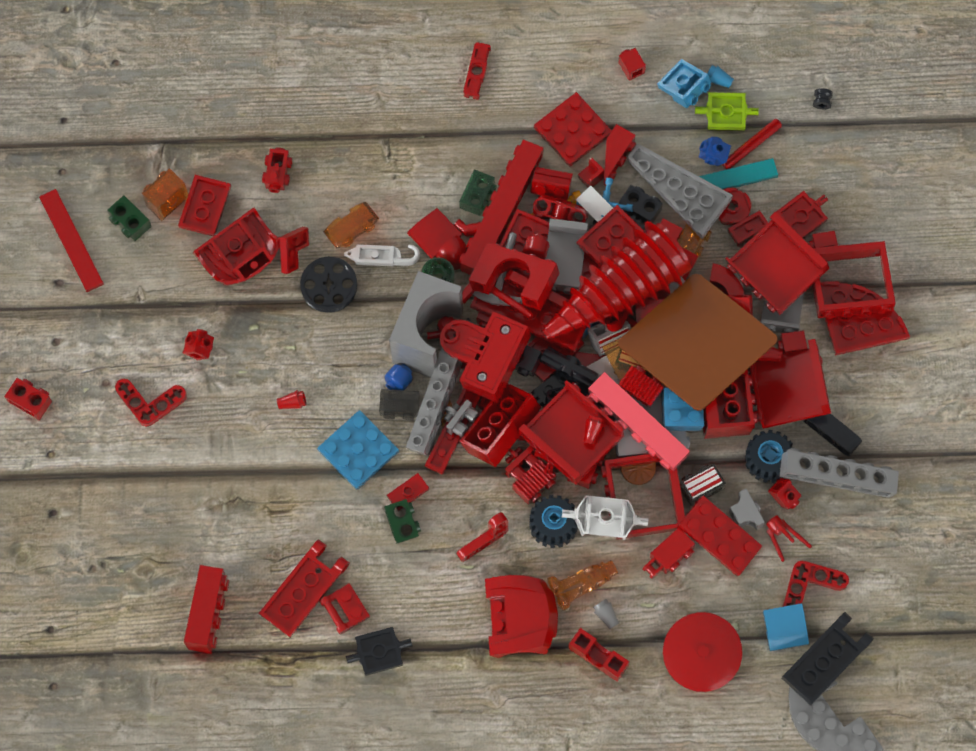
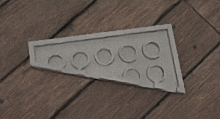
(689, 195)

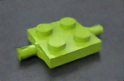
(726, 111)

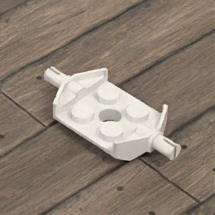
(590, 522)

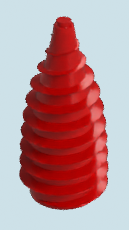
(623, 281)

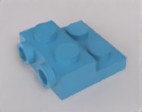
(685, 83)

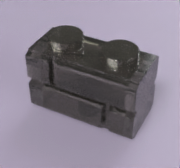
(399, 404)

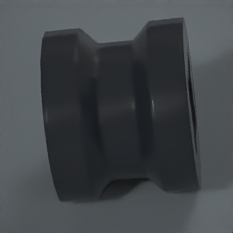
(822, 98)

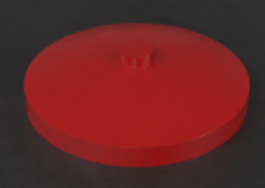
(702, 652)

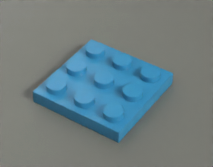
(358, 450)

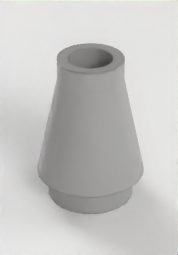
(606, 613)

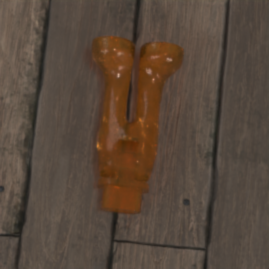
(591, 577)

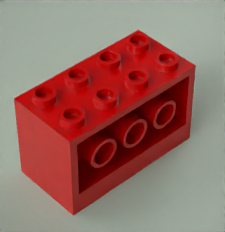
(731, 411)

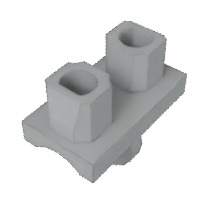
(455, 425)

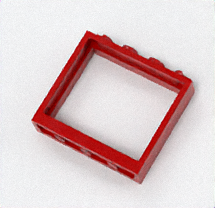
(865, 308)
(674, 485)

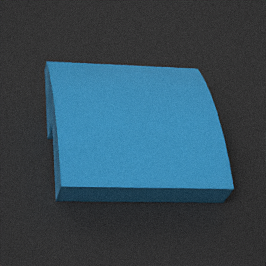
(786, 627)

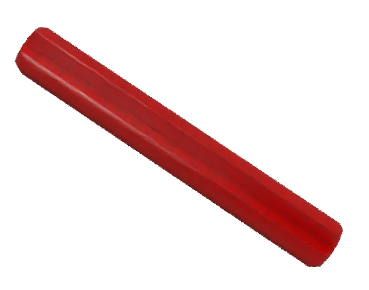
(752, 143)

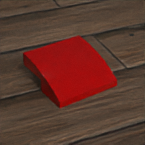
(433, 232)

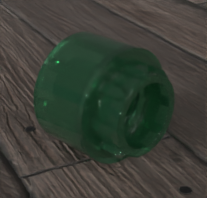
(440, 266)

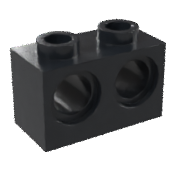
(644, 201)

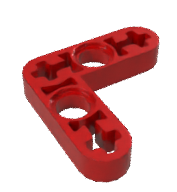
(146, 408)
(496, 529)
(810, 577)

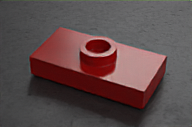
(408, 490)

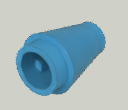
(719, 76)

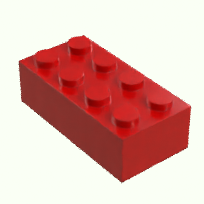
(498, 425)
(205, 609)

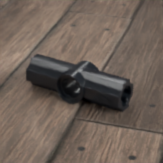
(568, 367)

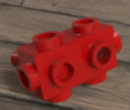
(275, 175)

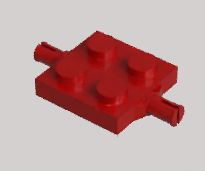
(804, 214)

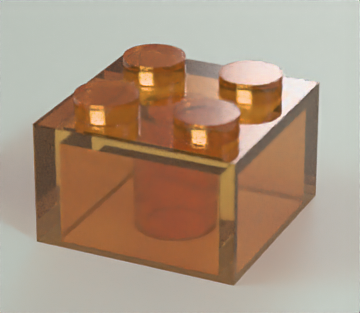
(165, 194)

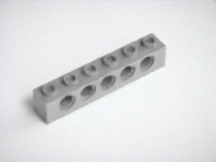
(433, 404)
(792, 469)

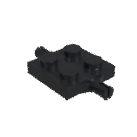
(379, 651)

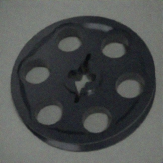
(321, 290)

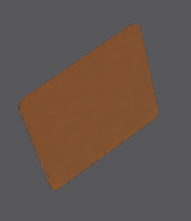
(697, 341)

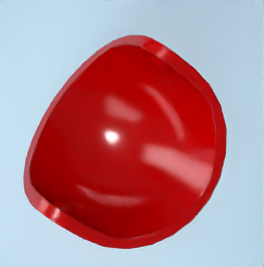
(452, 251)

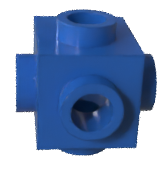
(714, 151)

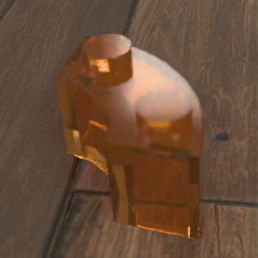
(345, 230)

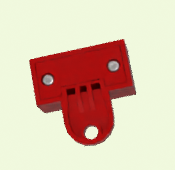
(487, 351)

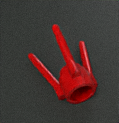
(778, 526)

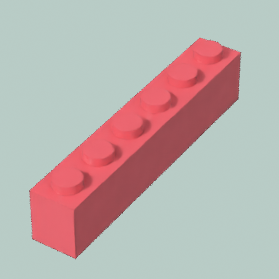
(638, 422)

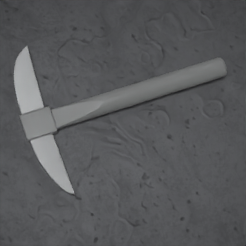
(492, 299)

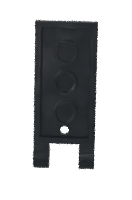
(825, 660)

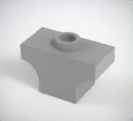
(746, 511)

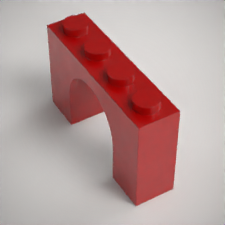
(499, 259)

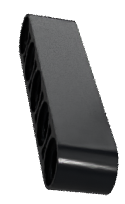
(835, 433)

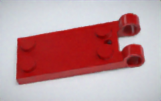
(302, 590)

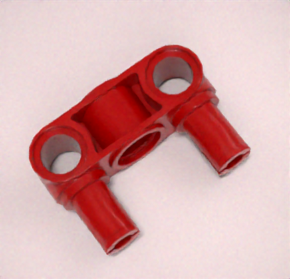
(558, 209)

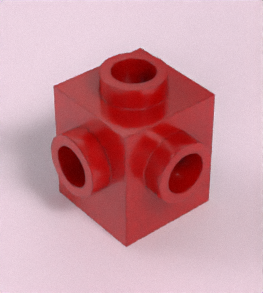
(198, 344)

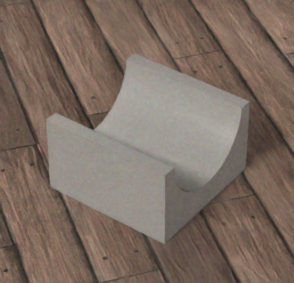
(426, 302)

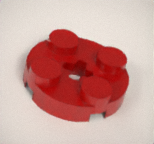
(742, 211)

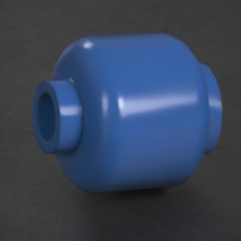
(398, 377)

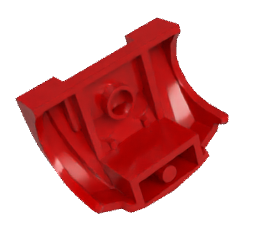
(239, 250)
(521, 615)

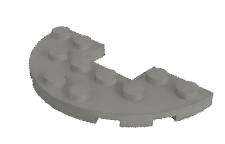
(824, 730)

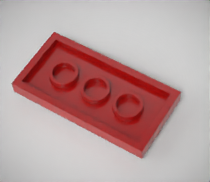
(720, 536)

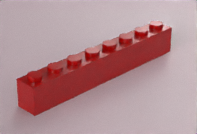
(504, 203)

